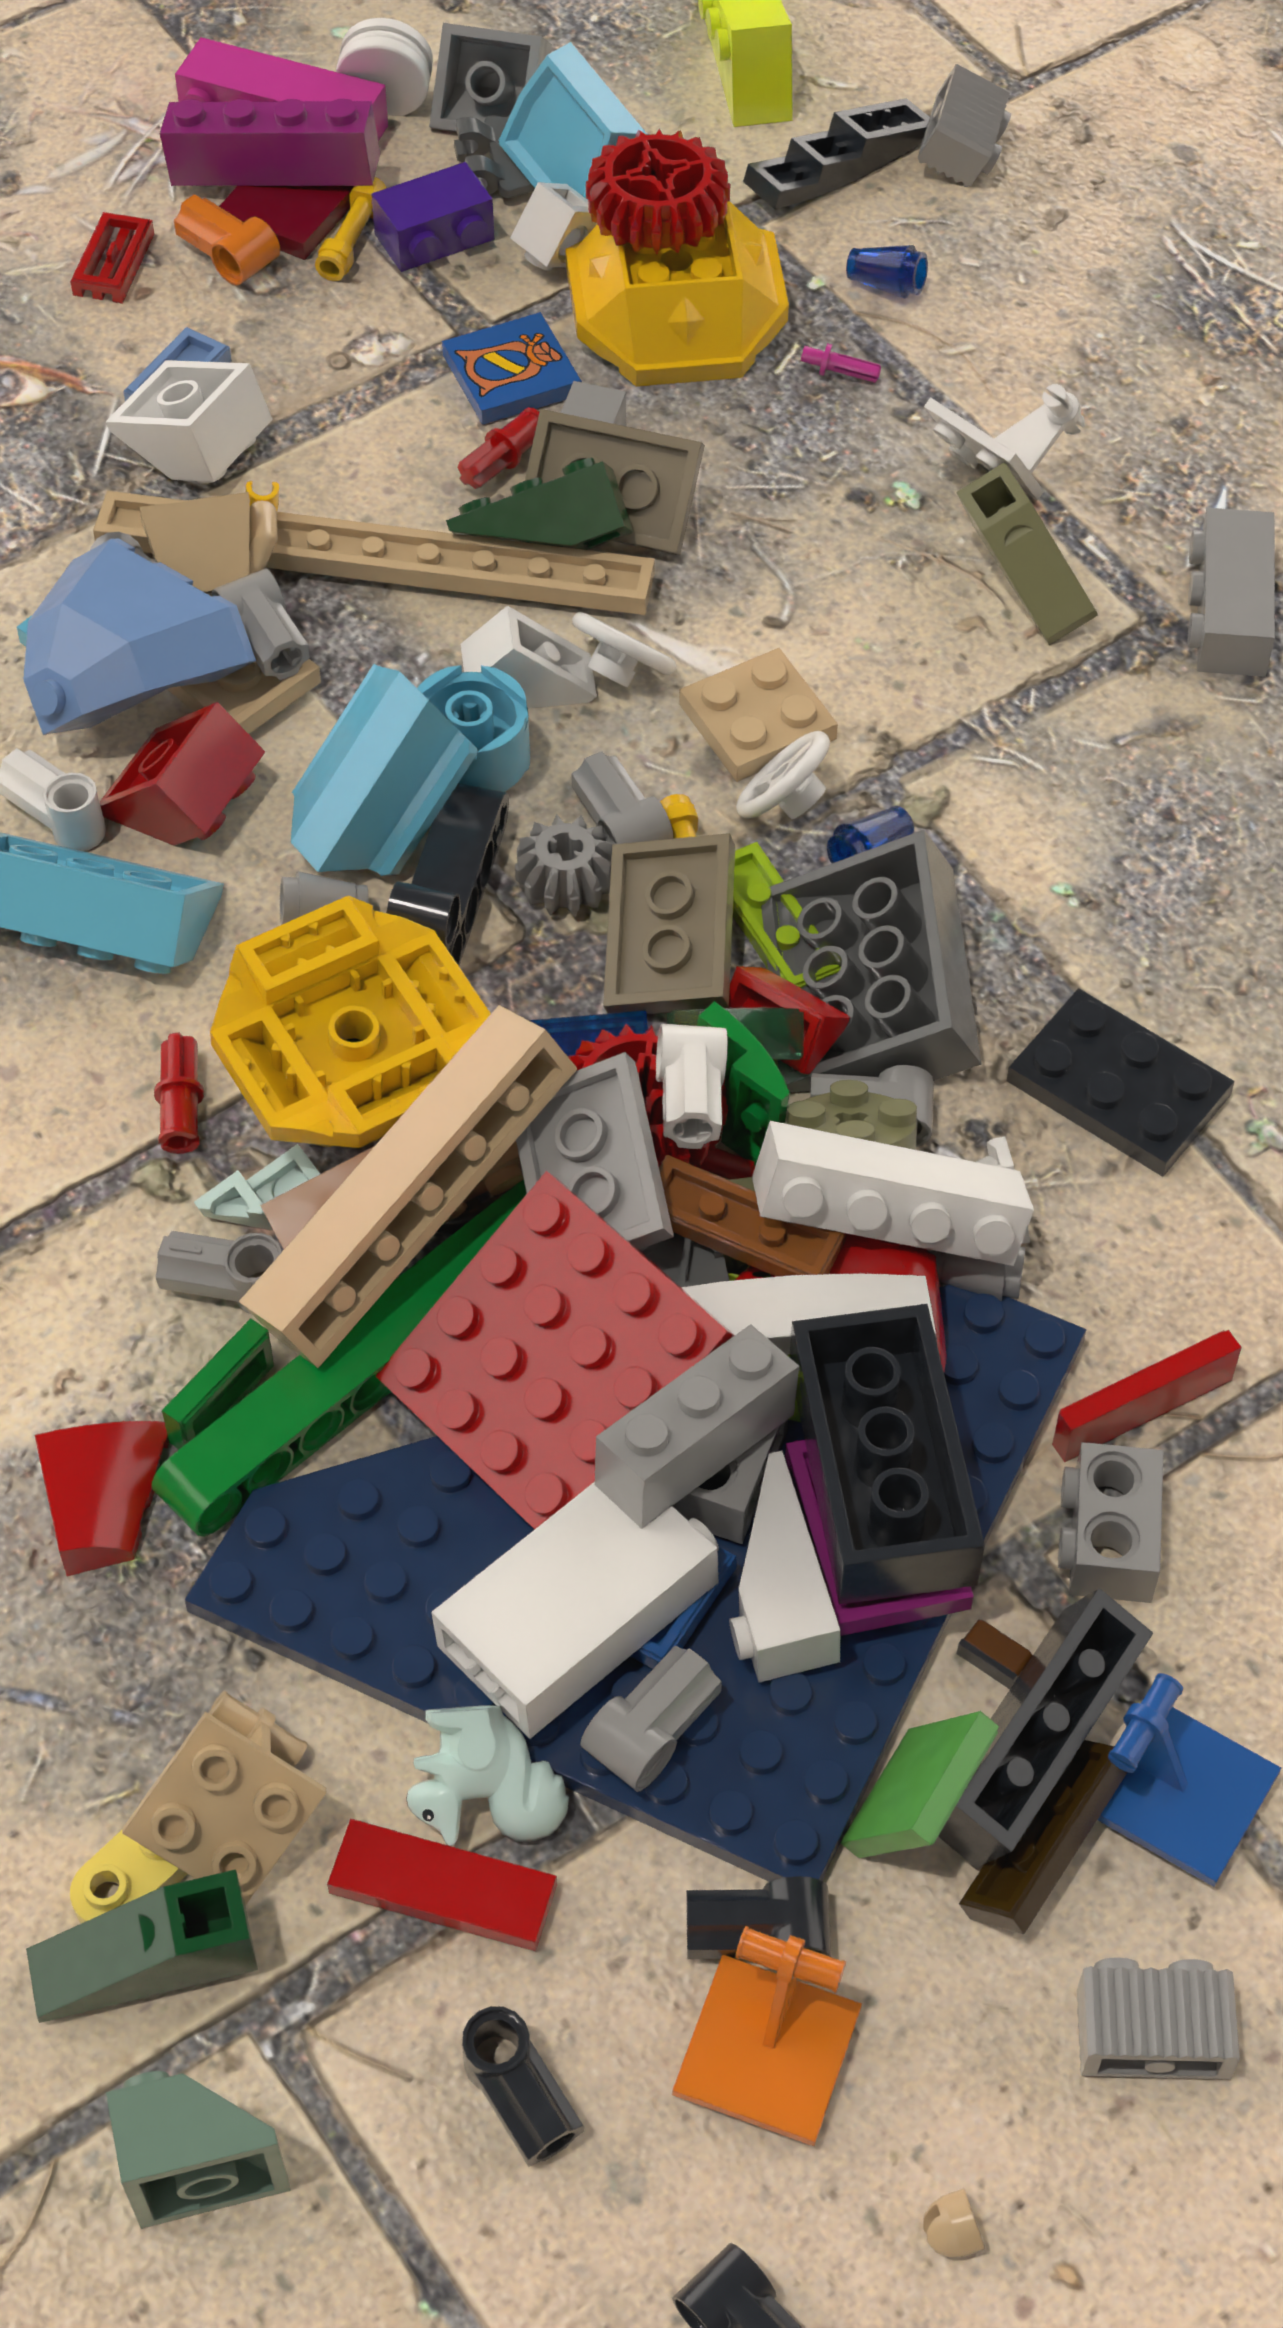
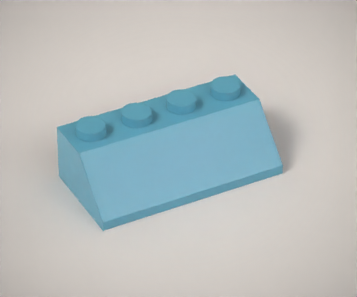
(103, 904)

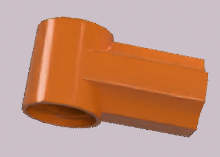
(234, 246)

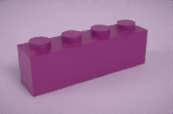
(270, 143)

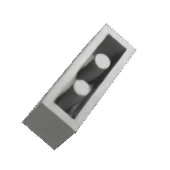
(1233, 592)
(695, 1425)

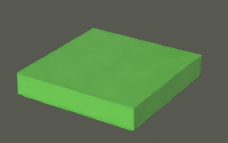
(920, 1785)

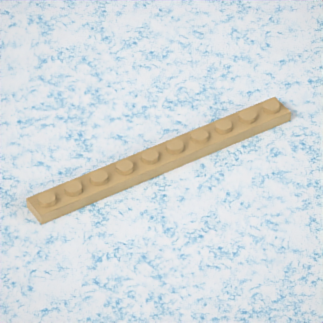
(431, 559)

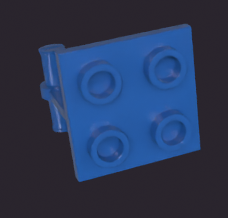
(1184, 1785)

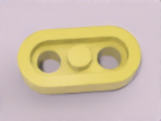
(128, 1865)

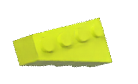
(752, 58)

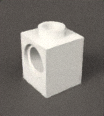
(551, 223)

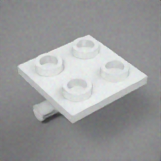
(1020, 445)

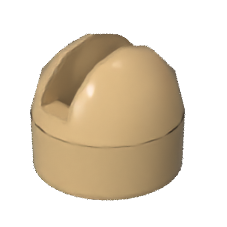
(952, 2226)

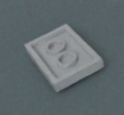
(602, 1149)

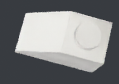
(538, 659)

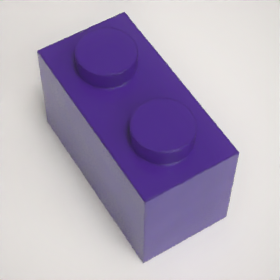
(433, 216)

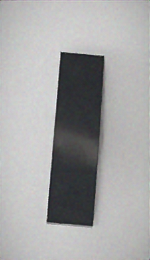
(852, 148)

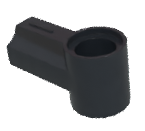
(780, 1909)
(520, 2088)
(731, 2295)

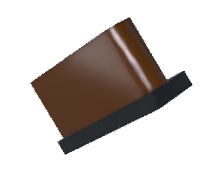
(994, 1653)

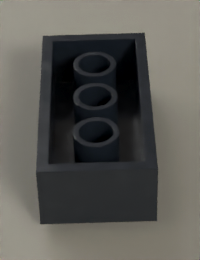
(885, 1455)

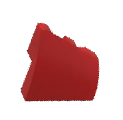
(99, 1488)

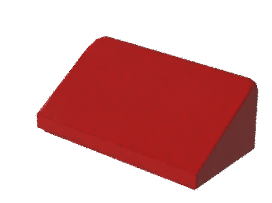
(822, 1022)

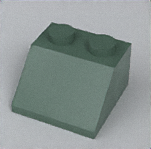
(189, 2149)

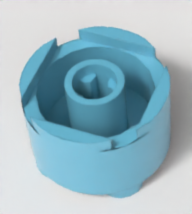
(492, 715)

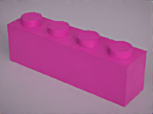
(229, 73)

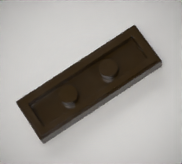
(1018, 1884)

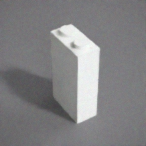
(573, 1604)

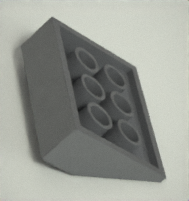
(901, 957)

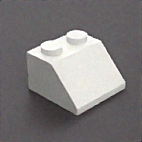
(193, 418)

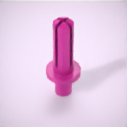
(841, 363)

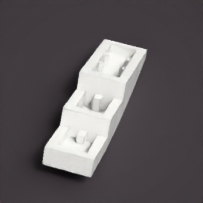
(777, 1301)

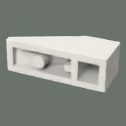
(783, 1598)

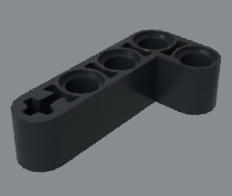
(454, 866)

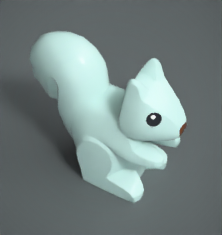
(488, 1759)

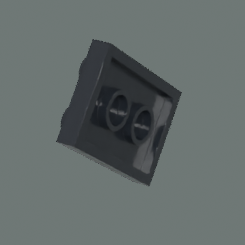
(1120, 1081)

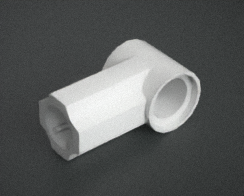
(55, 798)
(692, 1073)

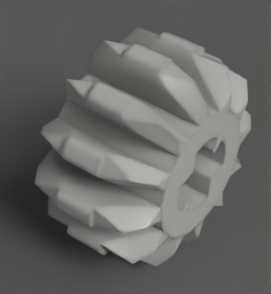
(564, 865)

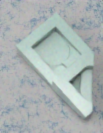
(240, 1199)

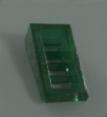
(775, 1028)

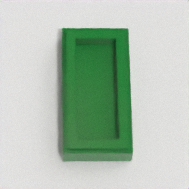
(219, 1384)

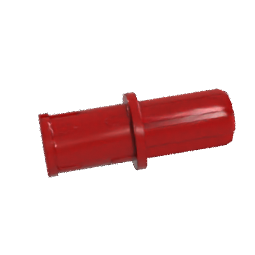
(500, 450)
(179, 1094)

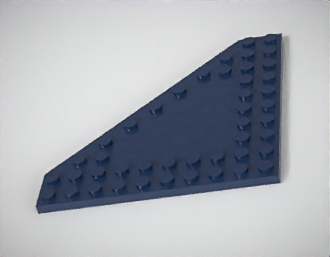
(773, 1770)

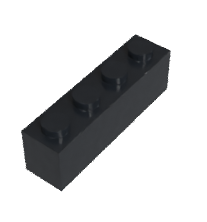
(1044, 1724)

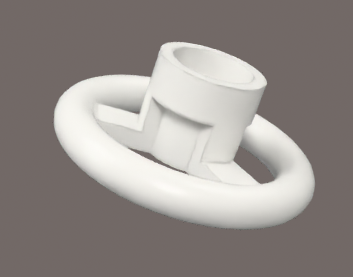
(619, 652)
(787, 779)

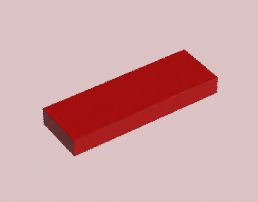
(1146, 1394)
(442, 1884)

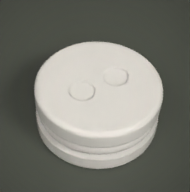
(390, 55)

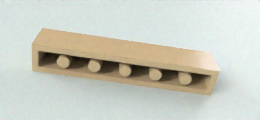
(408, 1185)

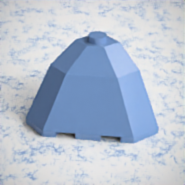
(123, 634)

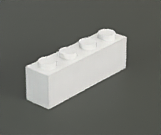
(891, 1193)

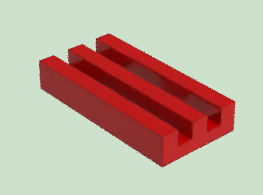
(122, 281)

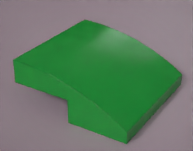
(752, 1082)

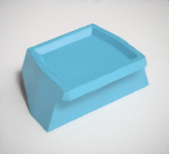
(564, 121)
(378, 778)

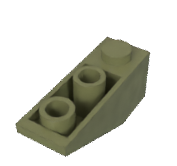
(1026, 553)

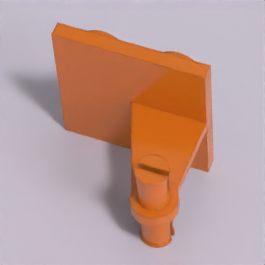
(769, 2042)

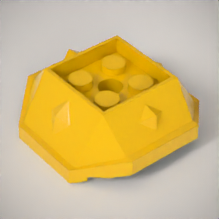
(680, 312)
(333, 980)

